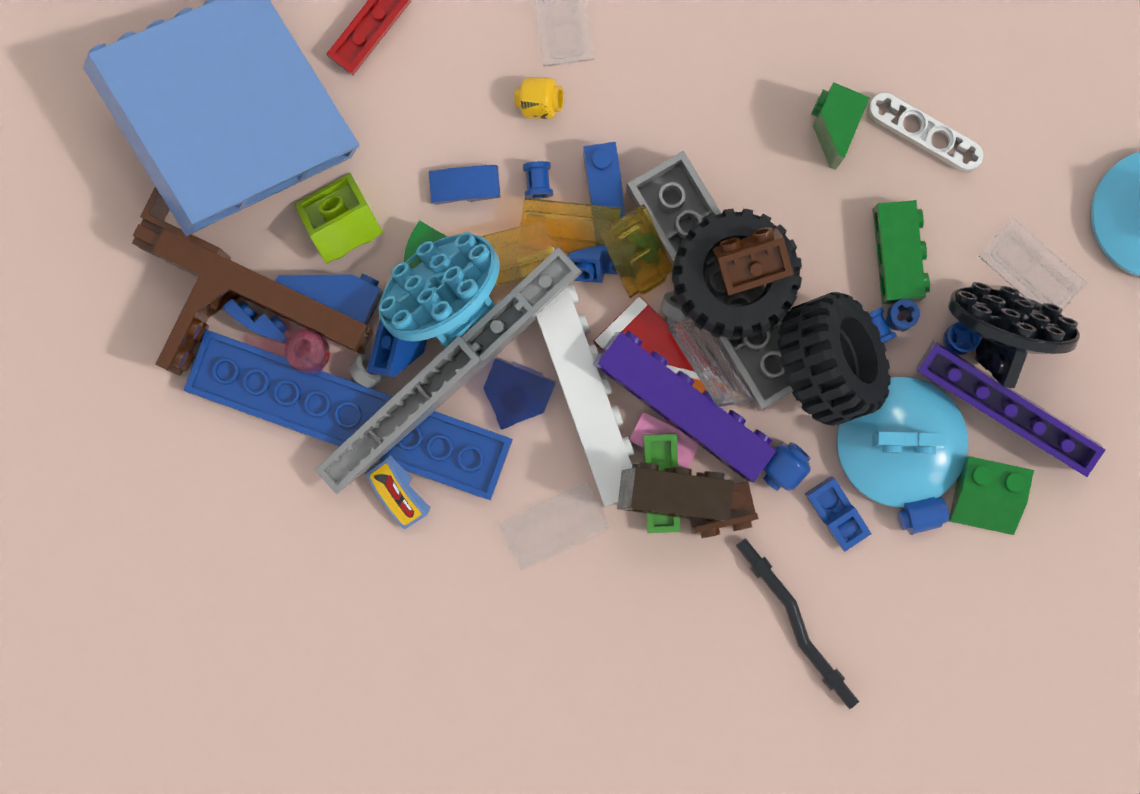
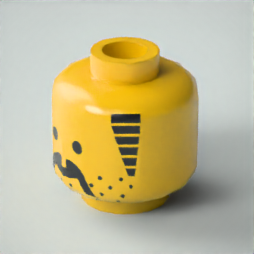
(539, 98)

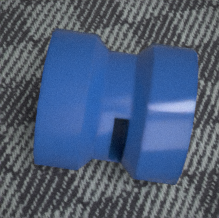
(965, 342)

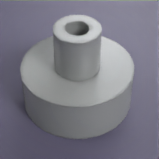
(672, 309)
(359, 372)

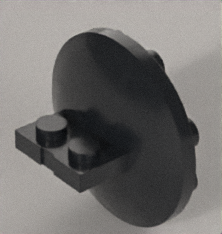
(1011, 328)

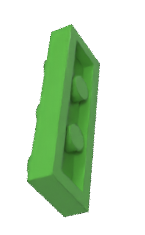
(661, 450)

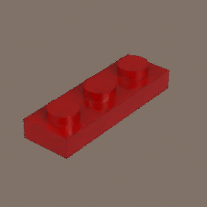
(365, 33)

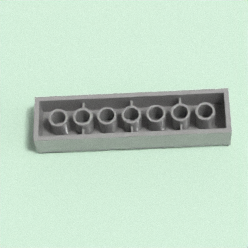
(675, 204)

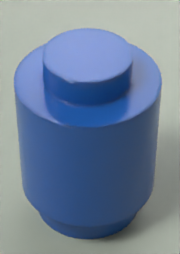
(923, 515)

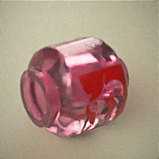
(302, 342)

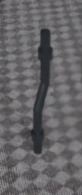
(832, 678)

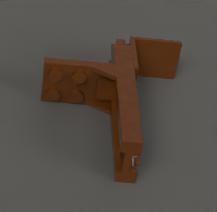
(225, 280)

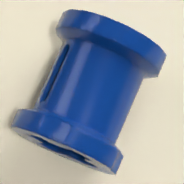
(537, 180)
(913, 317)
(879, 321)

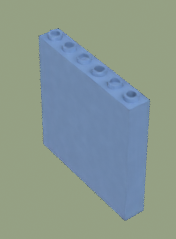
(219, 108)

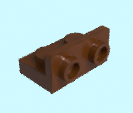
(753, 260)
(741, 514)

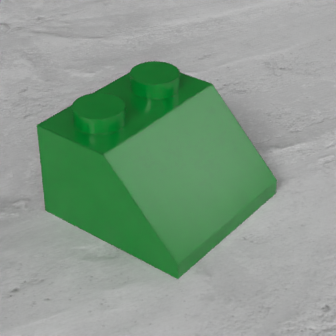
(837, 120)
(991, 495)

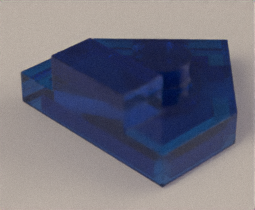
(516, 392)

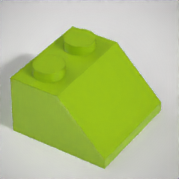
(338, 218)

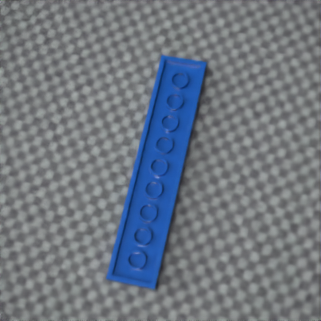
(336, 408)

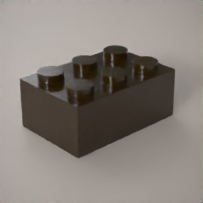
(676, 492)

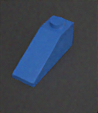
(604, 175)
(343, 293)

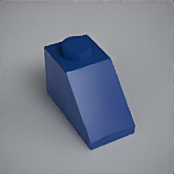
(392, 354)

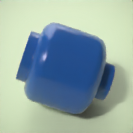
(787, 467)

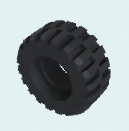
(700, 303)
(834, 359)

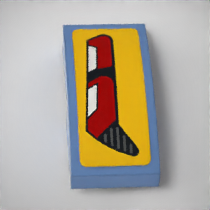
(393, 489)

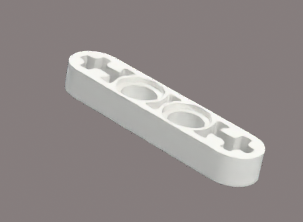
(923, 137)

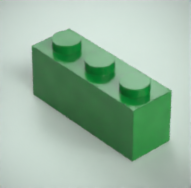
(900, 251)

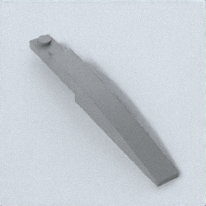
(449, 371)

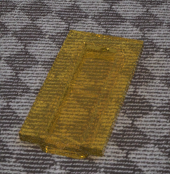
(570, 224)
(520, 250)
(637, 252)

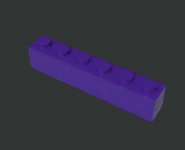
(684, 406)
(1010, 408)

